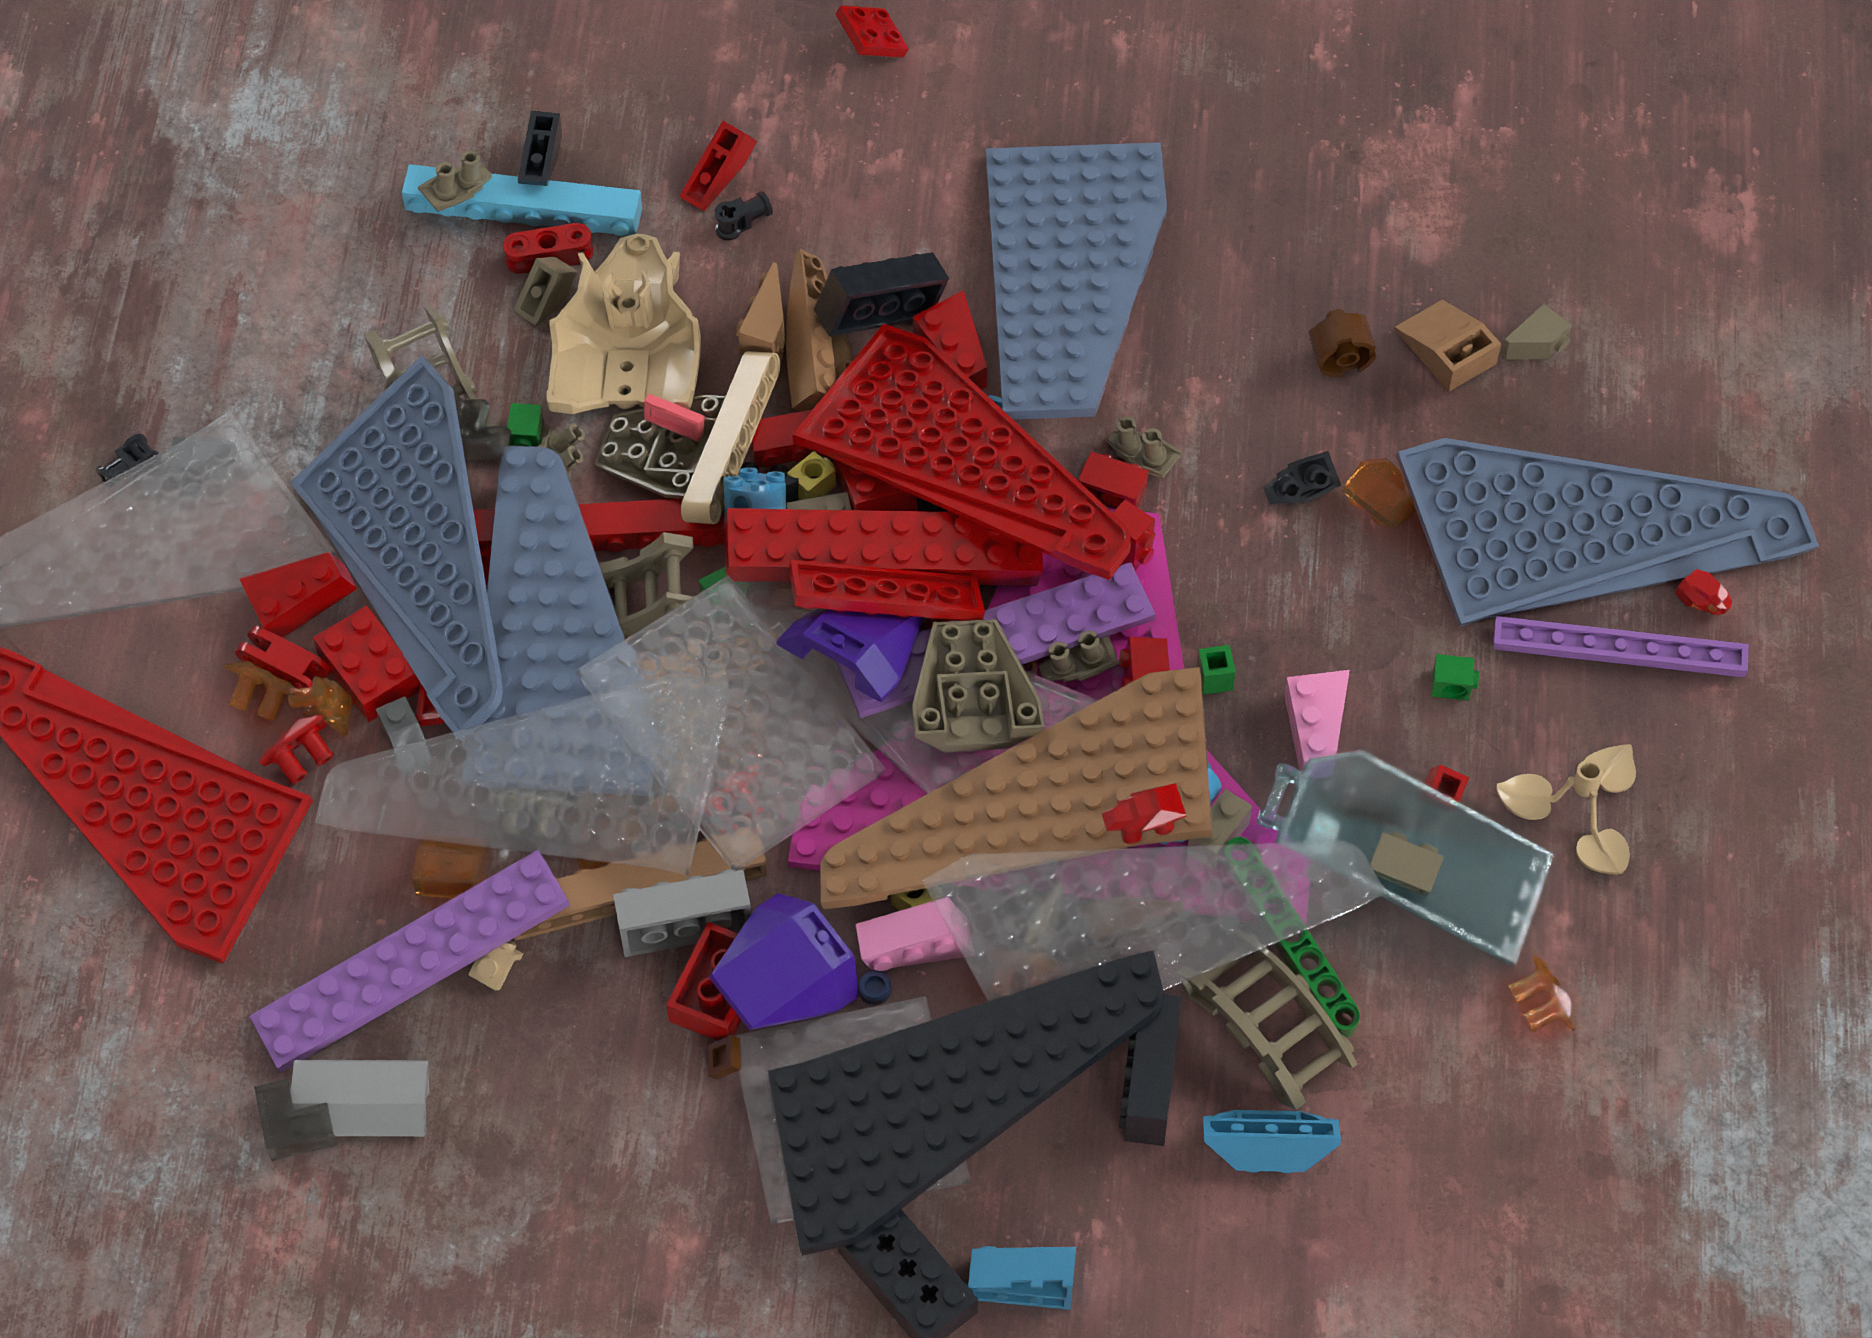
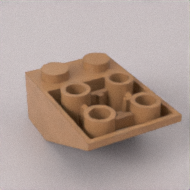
(764, 322)
(1450, 343)

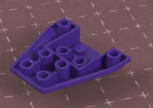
(866, 643)
(786, 966)

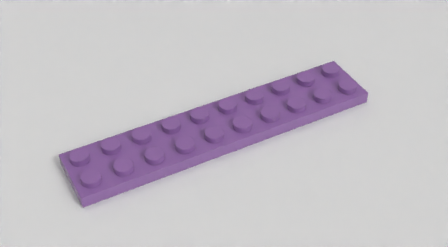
(1034, 625)
(409, 961)

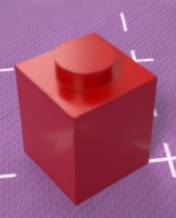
(1447, 781)

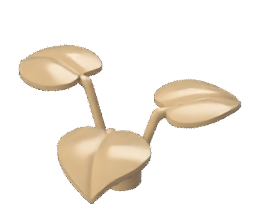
(1612, 770)

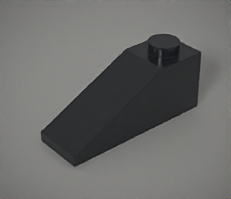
(540, 148)

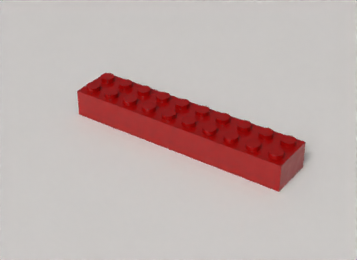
(765, 540)

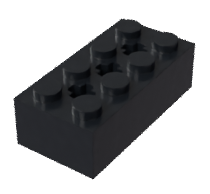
(879, 293)
(1150, 1076)
(905, 1295)

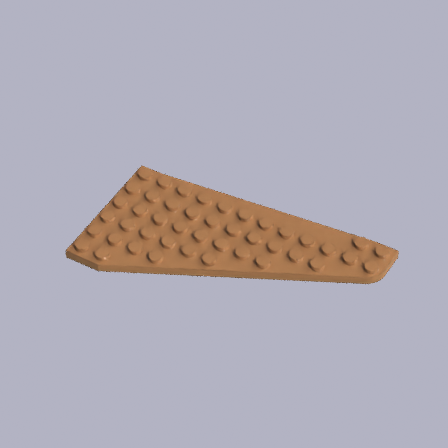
(1041, 793)

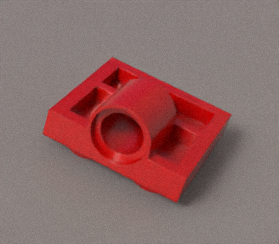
(871, 31)

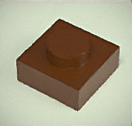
(724, 1057)

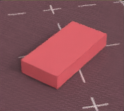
(674, 417)

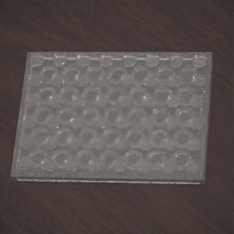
(782, 740)

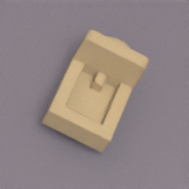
(495, 965)

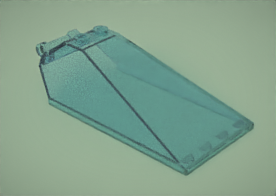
(1487, 871)

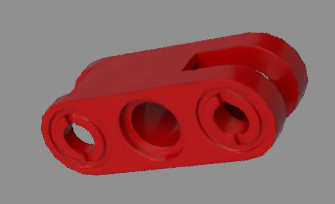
(525, 247)
(282, 658)

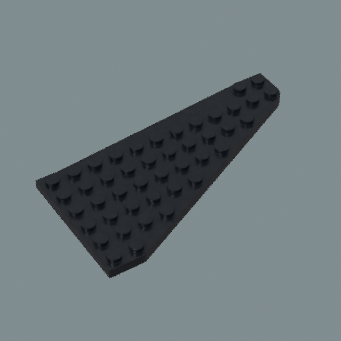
(909, 1107)

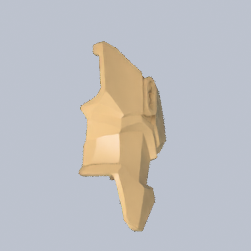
(624, 334)

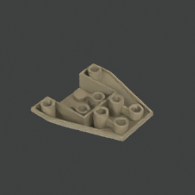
(655, 455)
(973, 690)

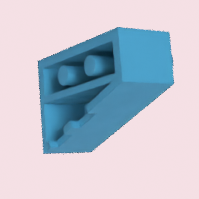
(1023, 1275)

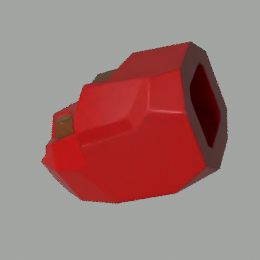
(1704, 593)

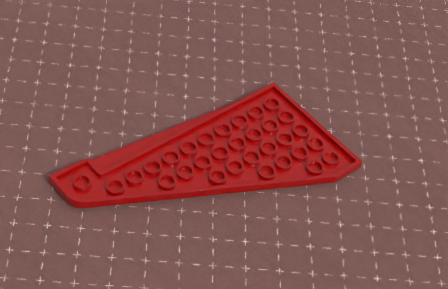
(937, 435)
(163, 813)

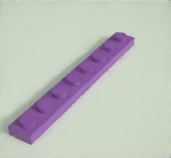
(1620, 646)

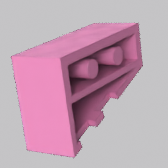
(1315, 712)
(906, 938)

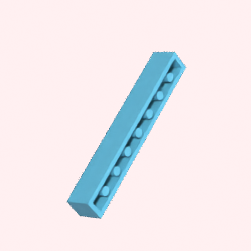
(558, 204)

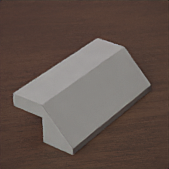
(366, 1094)

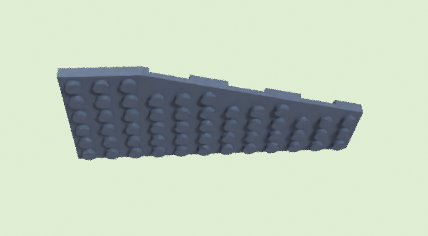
(1067, 266)

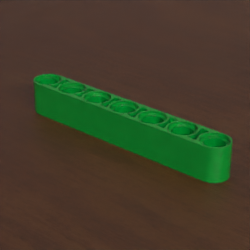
(1320, 976)

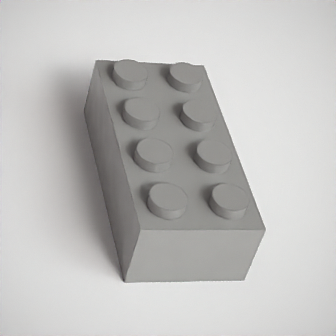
(678, 911)

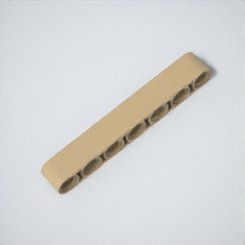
(730, 436)

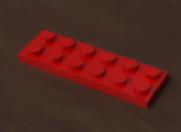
(885, 591)

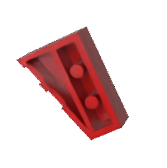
(954, 334)
(297, 591)

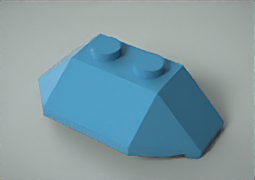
(1271, 1139)

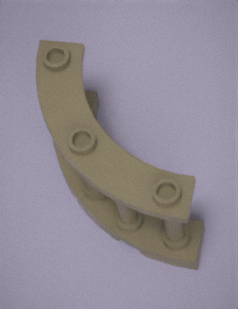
(382, 350)
(655, 558)
(1245, 1025)

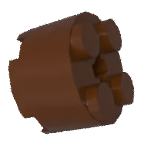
(1342, 343)

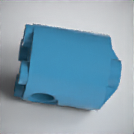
(754, 490)

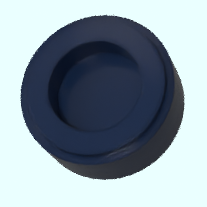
(874, 987)

